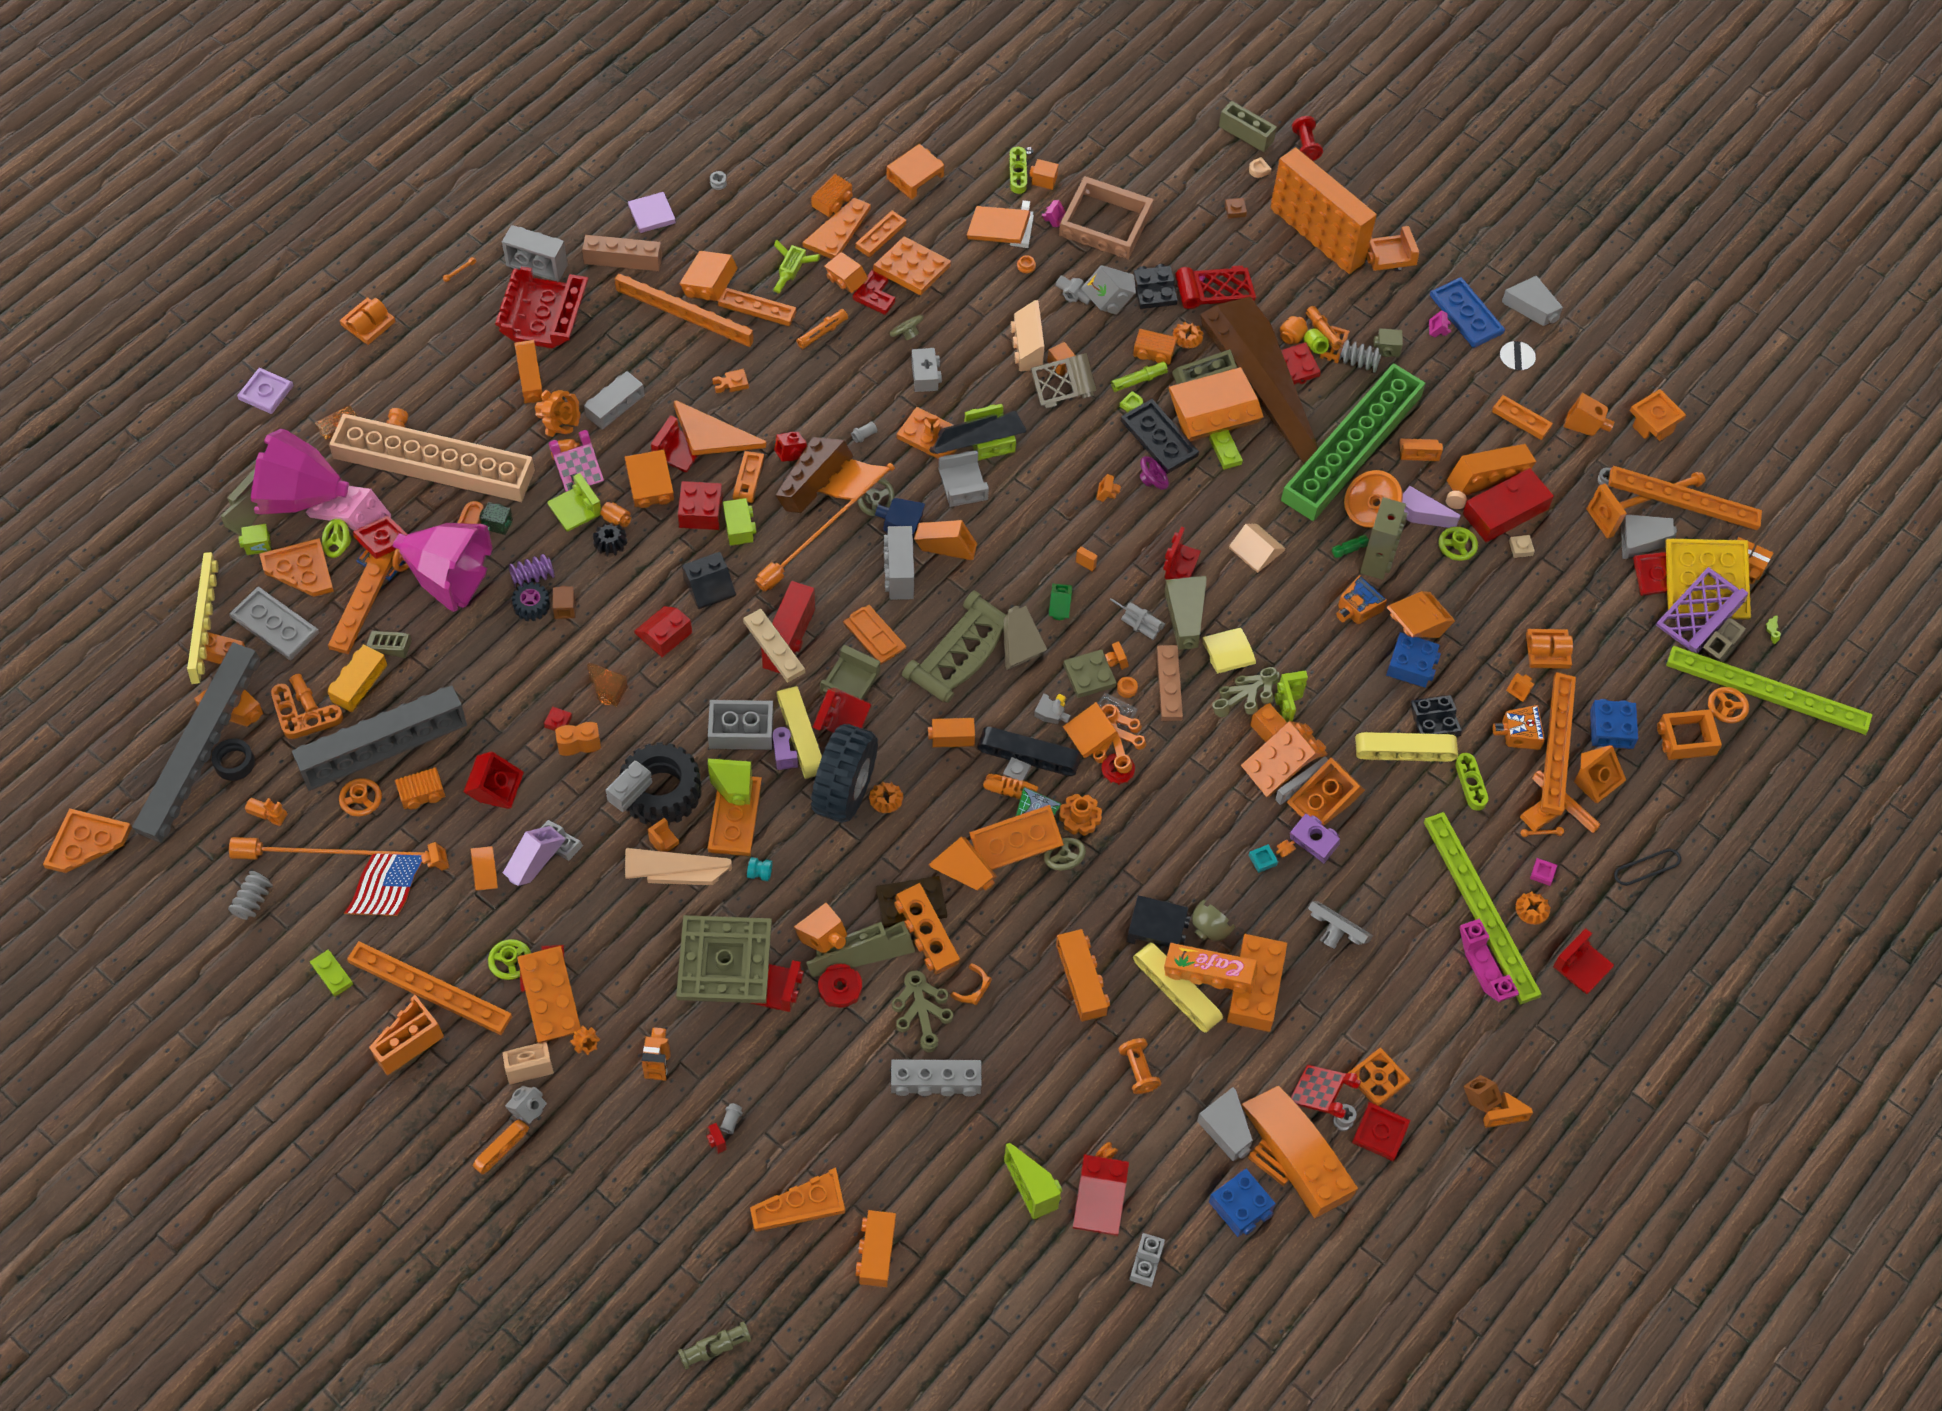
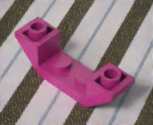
(1483, 964)

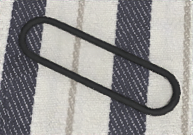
(1649, 875)

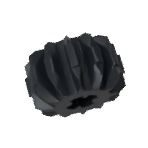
(609, 539)

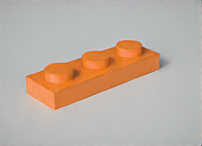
(880, 233)
(1522, 417)

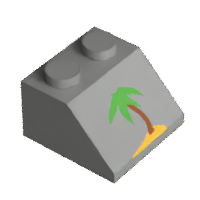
(1110, 289)

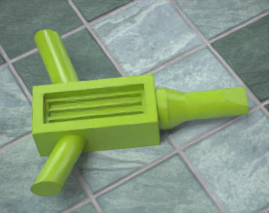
(791, 264)

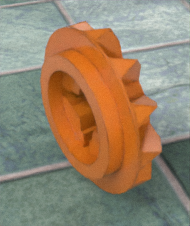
(1193, 340)
(881, 804)
(1532, 916)

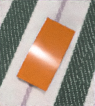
(483, 868)

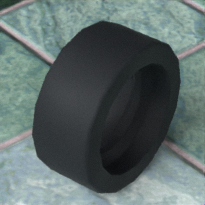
(228, 746)

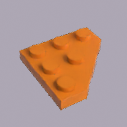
(300, 567)
(84, 839)

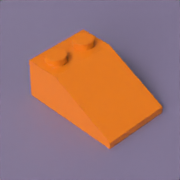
(1326, 793)

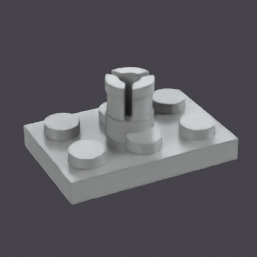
(1337, 926)

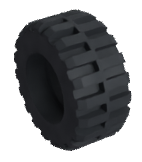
(677, 803)

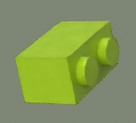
(738, 521)

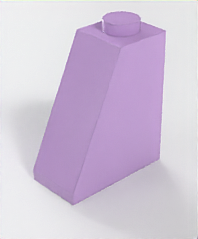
(532, 854)

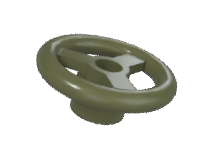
(907, 328)
(868, 497)
(1065, 858)

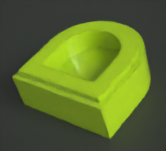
(1131, 401)

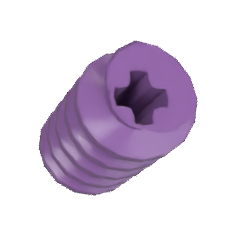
(531, 570)

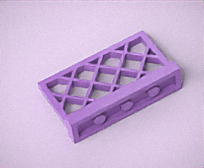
(1718, 617)

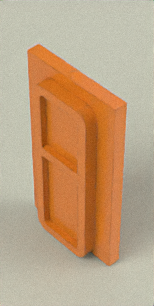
(874, 634)

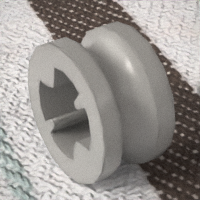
(714, 177)
(1604, 472)

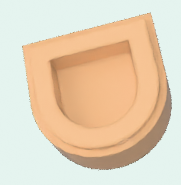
(1259, 168)

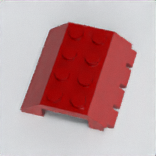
(540, 308)

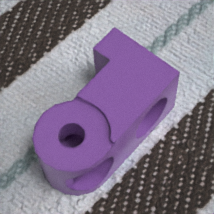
(782, 742)

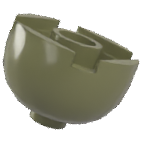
(1210, 923)

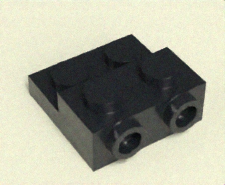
(1155, 286)

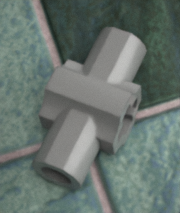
(1072, 289)

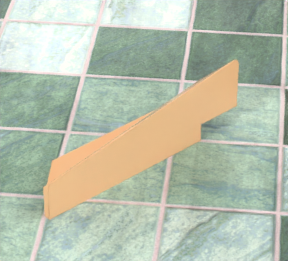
(674, 867)

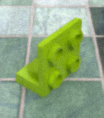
(576, 505)
(1289, 690)

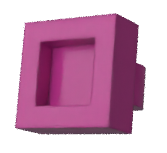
(1054, 213)
(1439, 324)

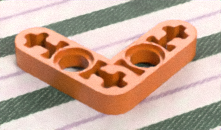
(300, 721)

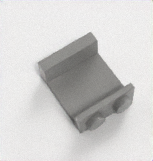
(962, 478)

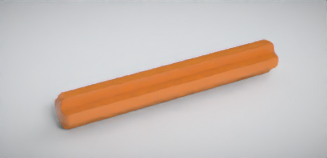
(1572, 807)

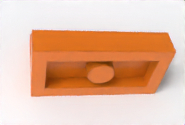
(1420, 449)

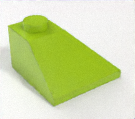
(732, 779)

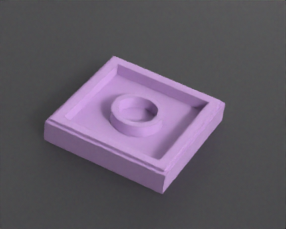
(651, 212)
(265, 390)

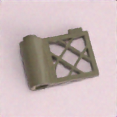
(1079, 375)

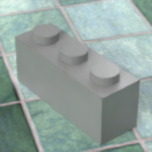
(614, 400)

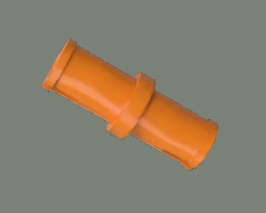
(303, 693)

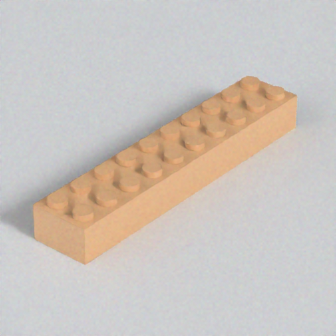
(432, 457)

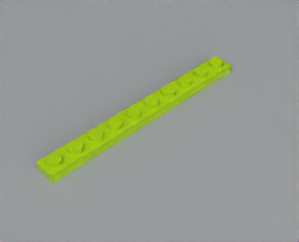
(1769, 690)
(1482, 906)

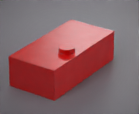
(1508, 505)
(792, 618)

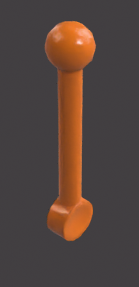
(471, 261)
(1559, 832)

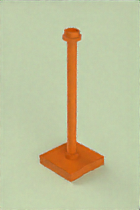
(1609, 512)

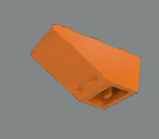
(1421, 615)

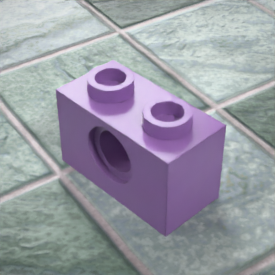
(1319, 849)

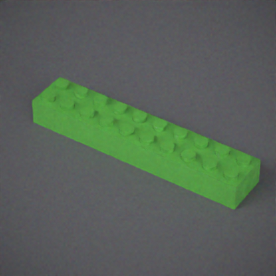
(1353, 442)

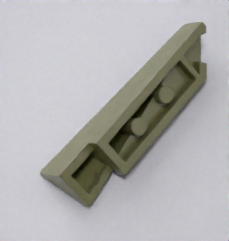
(241, 507)
(865, 947)

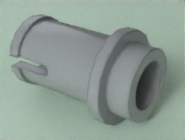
(863, 432)
(731, 1118)

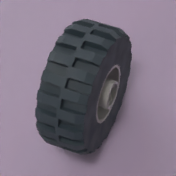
(844, 773)

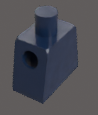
(901, 513)

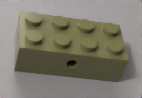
(1384, 538)

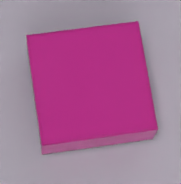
(1543, 871)

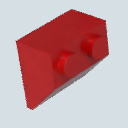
(665, 630)
(493, 780)

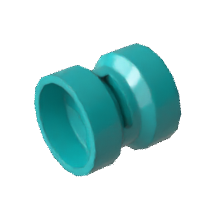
(759, 869)

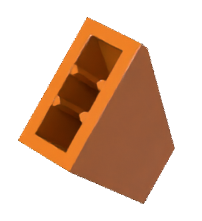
(529, 371)
(946, 538)
(245, 713)
(965, 865)

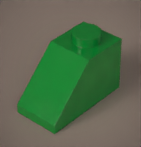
(1060, 601)

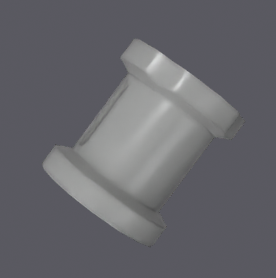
(1344, 1125)

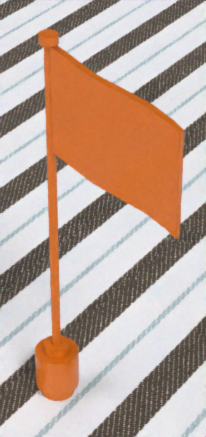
(849, 484)

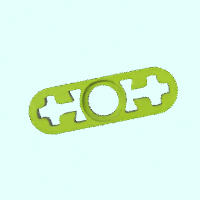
(1014, 176)
(1473, 772)

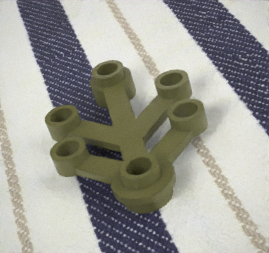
(1267, 678)
(921, 1007)

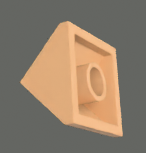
(1256, 547)
(527, 1062)

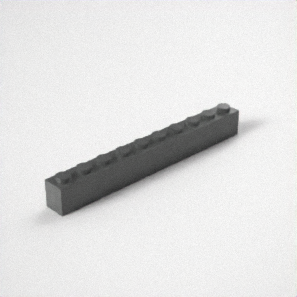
(196, 743)

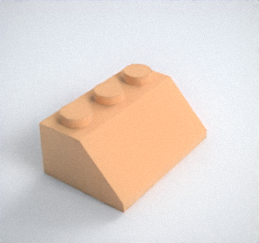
(1028, 337)

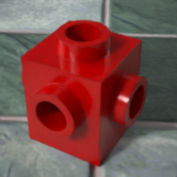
(789, 446)

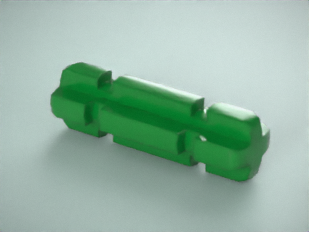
(1350, 546)

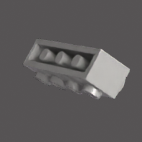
(936, 1076)

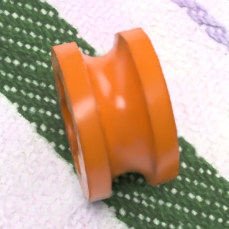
(1107, 1151)

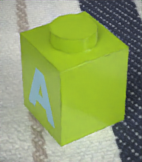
(255, 539)

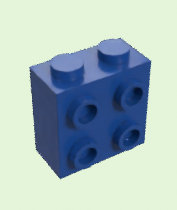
(1414, 660)
(1613, 724)
(1242, 1203)

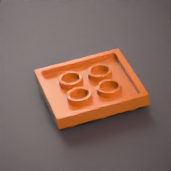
(912, 265)

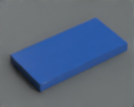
(1467, 312)

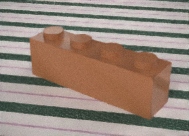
(622, 252)

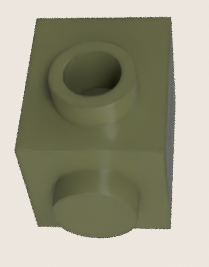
(1389, 342)

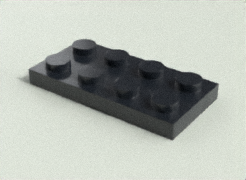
(1159, 436)

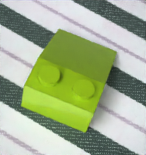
(1034, 1183)

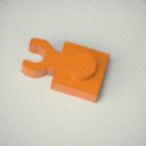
(733, 380)

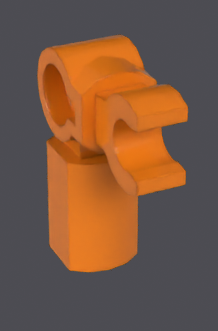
(266, 810)

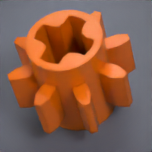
(585, 1040)

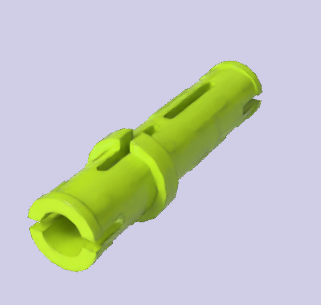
(1146, 373)

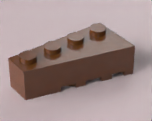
(812, 471)

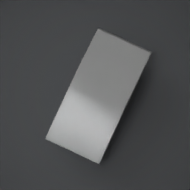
(570, 845)
(1147, 1260)

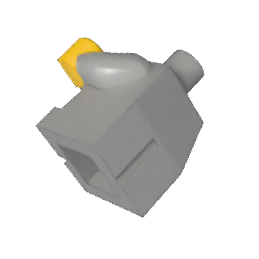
(1050, 710)

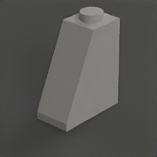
(1533, 301)
(1645, 534)
(1227, 1125)

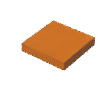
(1090, 730)

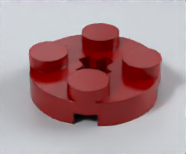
(848, 977)

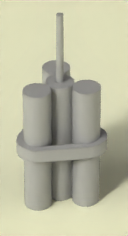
(1141, 620)

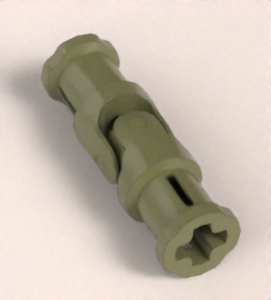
(717, 1343)

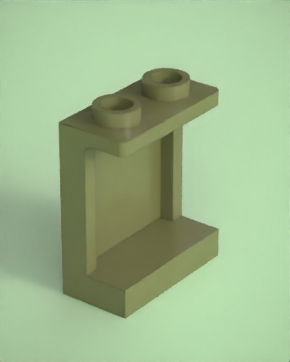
(852, 673)

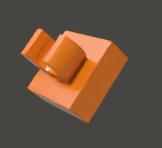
(1107, 488)
(1117, 656)
(1520, 686)
(436, 857)

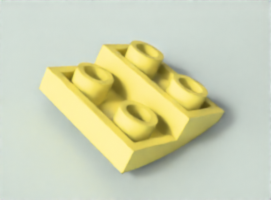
(1229, 650)

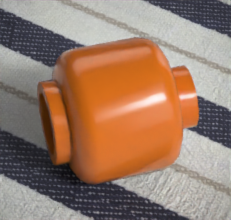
(1293, 330)

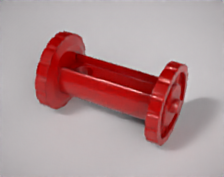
(1304, 126)

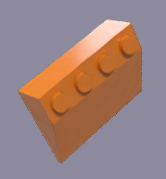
(1215, 404)

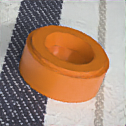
(1127, 687)

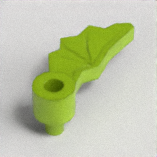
(1772, 628)

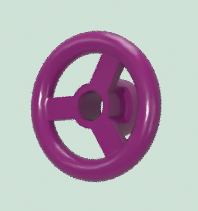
(1153, 474)

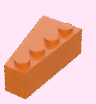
(1489, 468)

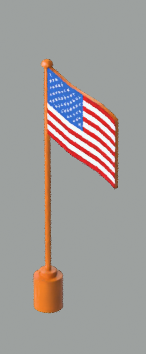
(382, 884)

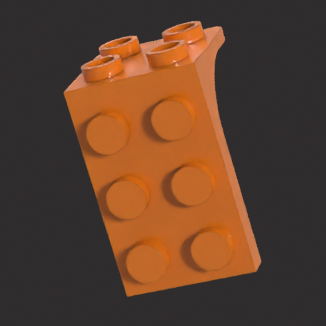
(1283, 756)

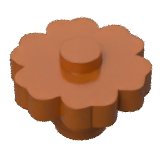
(1080, 814)

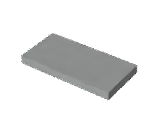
(274, 623)

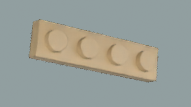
(774, 645)

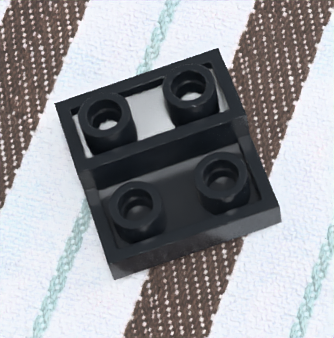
(1436, 716)

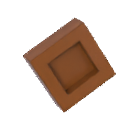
(1235, 208)

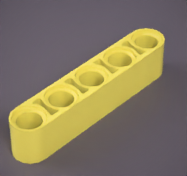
(801, 730)
(1406, 746)
(1181, 992)

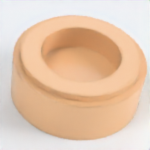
(1456, 500)

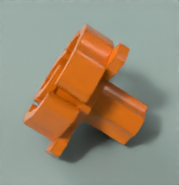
(557, 412)

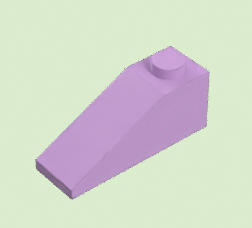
(1427, 511)

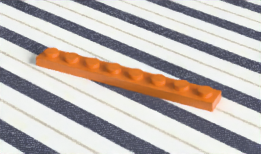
(684, 310)
(1685, 498)
(1558, 744)
(429, 988)

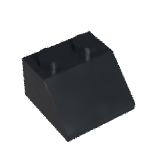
(708, 580)

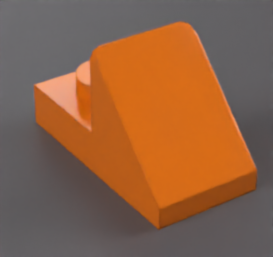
(1511, 1112)

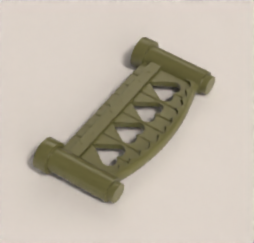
(928, 674)

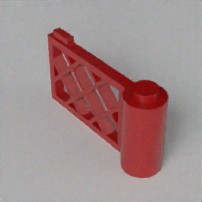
(1191, 287)

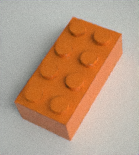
(1258, 1008)

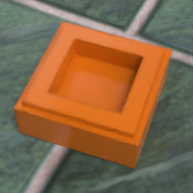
(1086, 558)

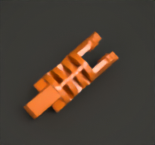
(1006, 785)

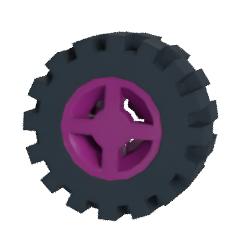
(533, 594)

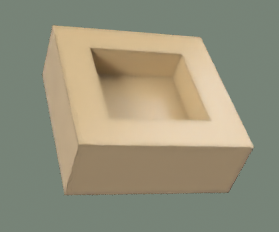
(1521, 546)

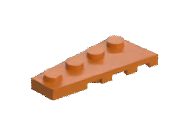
(838, 230)
(802, 1203)

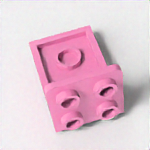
(357, 509)

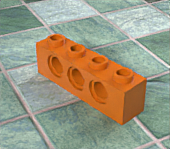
(916, 897)

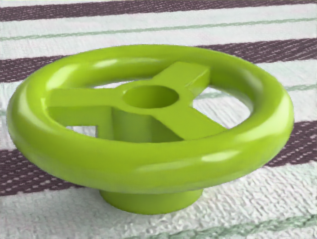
(339, 538)
(1458, 541)
(506, 949)

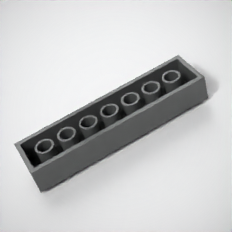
(379, 737)

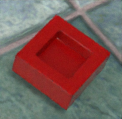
(557, 718)
(715, 1138)

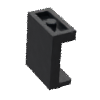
(1158, 922)

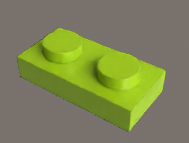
(1225, 449)
(331, 973)

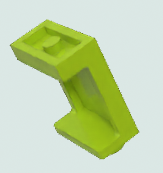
(995, 447)

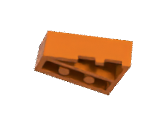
(406, 1037)

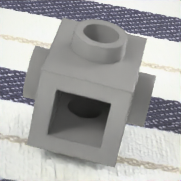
(526, 1104)

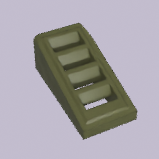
(394, 650)

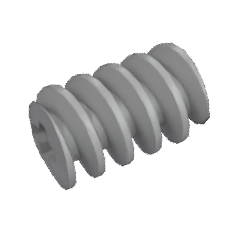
(1360, 355)
(250, 895)

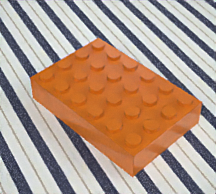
(1322, 210)

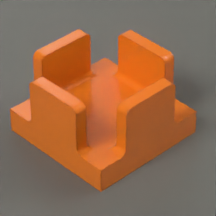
(1656, 415)

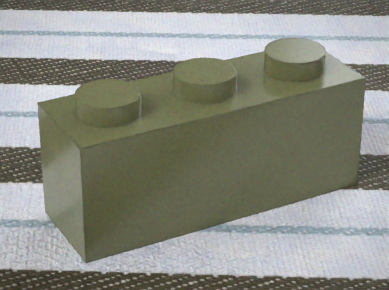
(1247, 126)
(1205, 367)

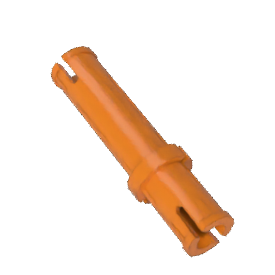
(839, 317)
(1321, 323)

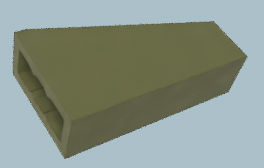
(1185, 607)

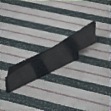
(978, 431)

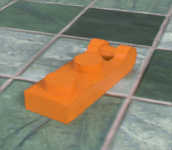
(748, 476)

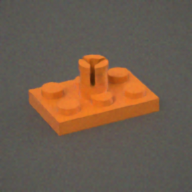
(922, 431)

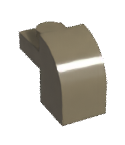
(1724, 640)

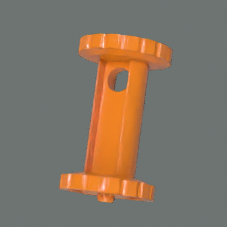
(1139, 1065)

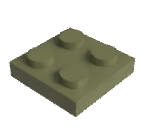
(1089, 673)

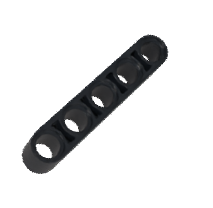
(1029, 750)

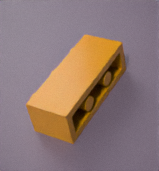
(357, 678)

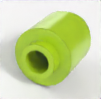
(1316, 341)

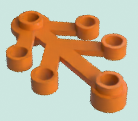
(1121, 758)

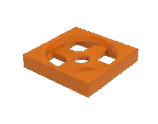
(1380, 1055)

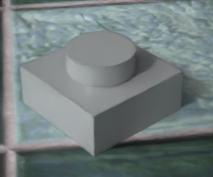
(1017, 769)

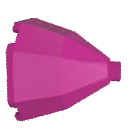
(293, 476)
(448, 560)

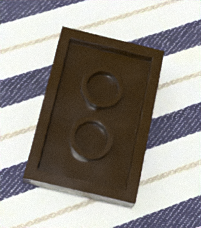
(887, 896)

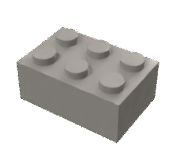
(536, 251)
(899, 562)
(740, 724)

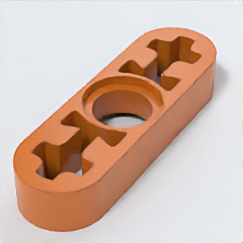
(500, 1146)

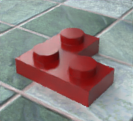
(871, 293)

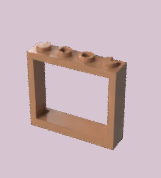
(1113, 195)

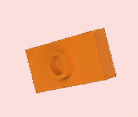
(1537, 819)

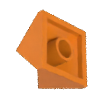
(1599, 773)

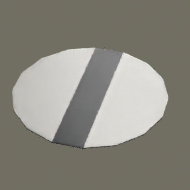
(1517, 355)

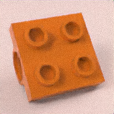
(368, 320)
(1549, 648)

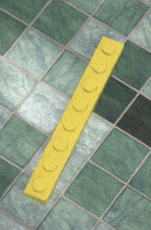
(202, 621)

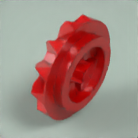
(1116, 777)

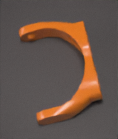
(975, 997)

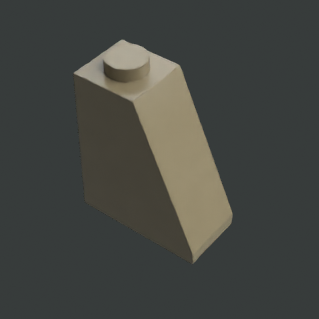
(1021, 637)

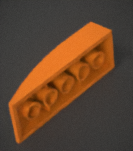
(1300, 1151)

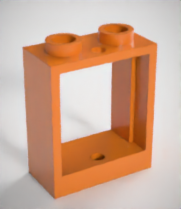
(1708, 729)

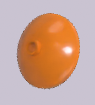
(1366, 491)

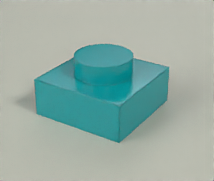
(1263, 858)

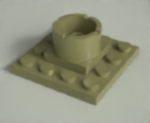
(724, 959)

